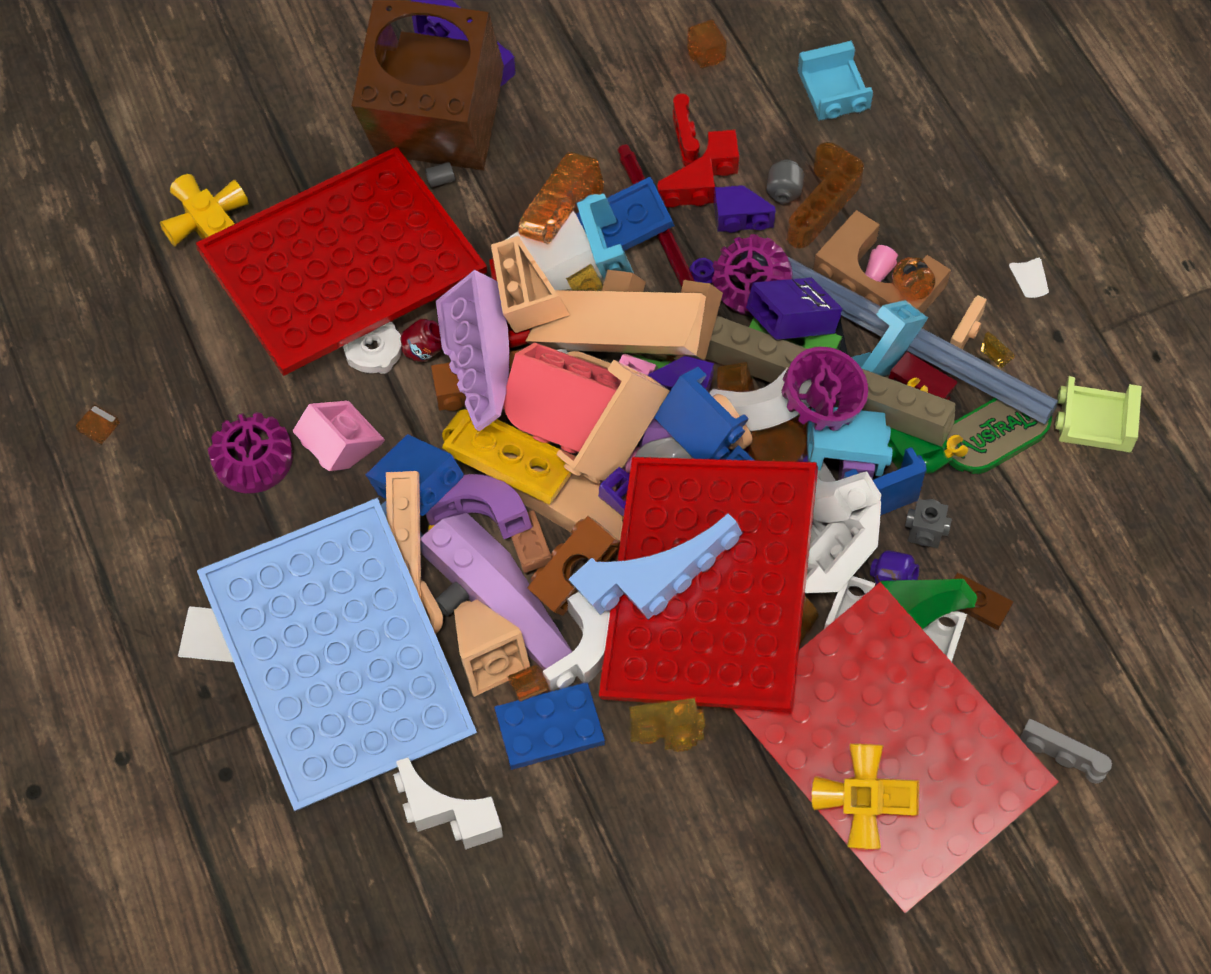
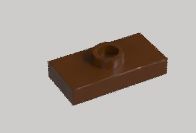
(990, 606)

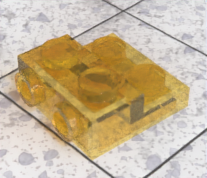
(674, 721)

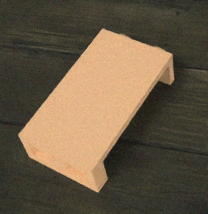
(619, 425)

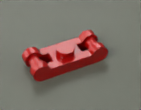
(685, 130)

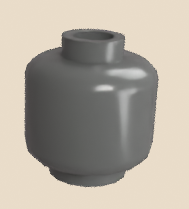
(785, 181)

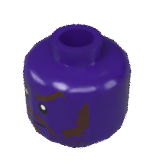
(894, 567)

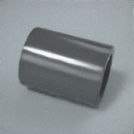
(439, 174)
(451, 598)

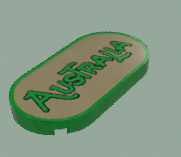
(994, 436)

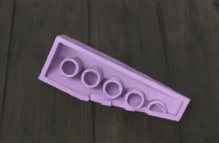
(477, 343)
(489, 574)

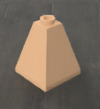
(488, 646)

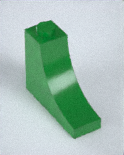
(931, 598)

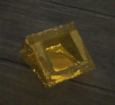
(996, 350)

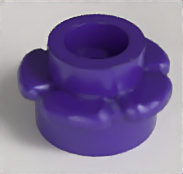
(702, 265)

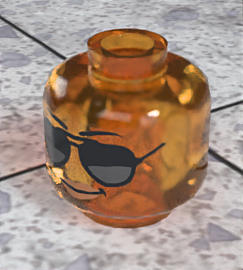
(913, 278)

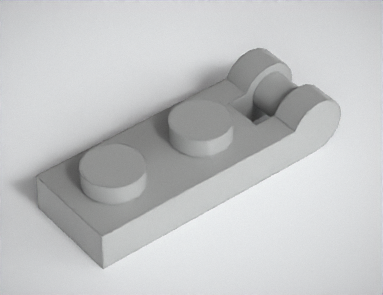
(1066, 751)

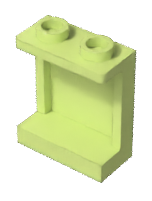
(1098, 416)

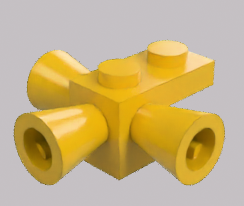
(202, 210)
(866, 796)

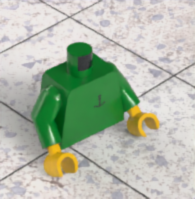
(932, 454)

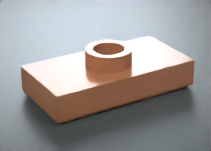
(532, 546)

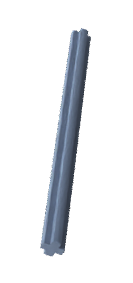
(935, 349)

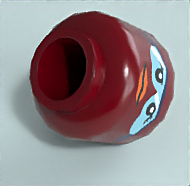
(421, 340)

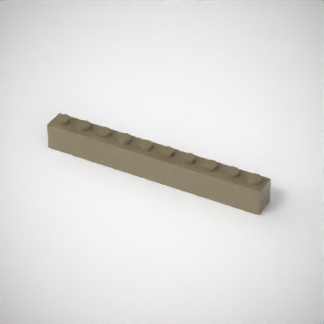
(904, 406)

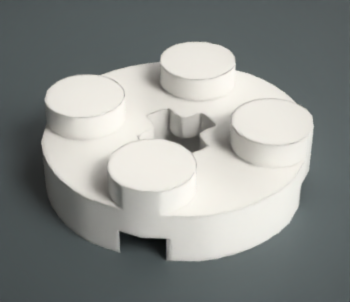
(377, 359)

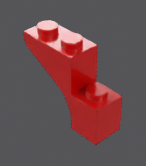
(695, 181)

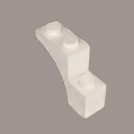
(475, 819)

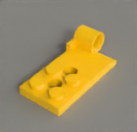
(486, 451)

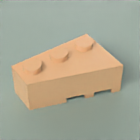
(523, 287)

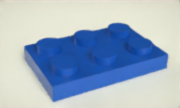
(638, 215)
(549, 725)

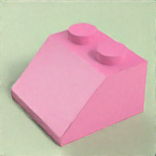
(337, 434)

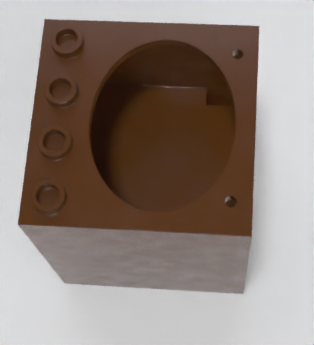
(429, 91)

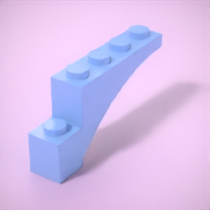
(656, 578)

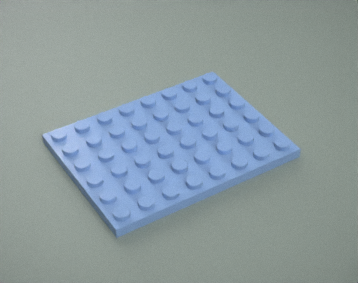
(336, 653)

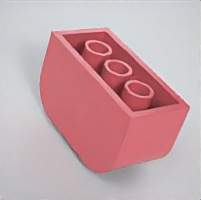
(557, 395)

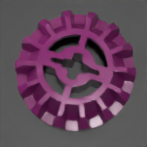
(778, 269)
(832, 378)
(259, 470)

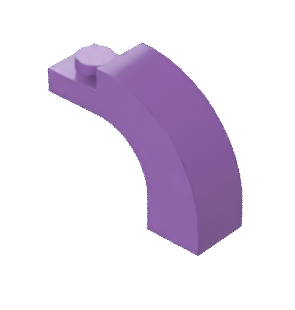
(484, 496)

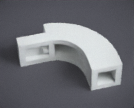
(763, 406)
(839, 498)
(588, 657)

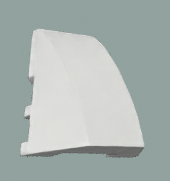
(564, 255)
(841, 549)

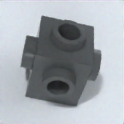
(928, 523)

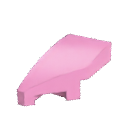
(638, 364)

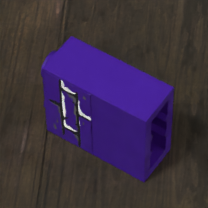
(793, 308)

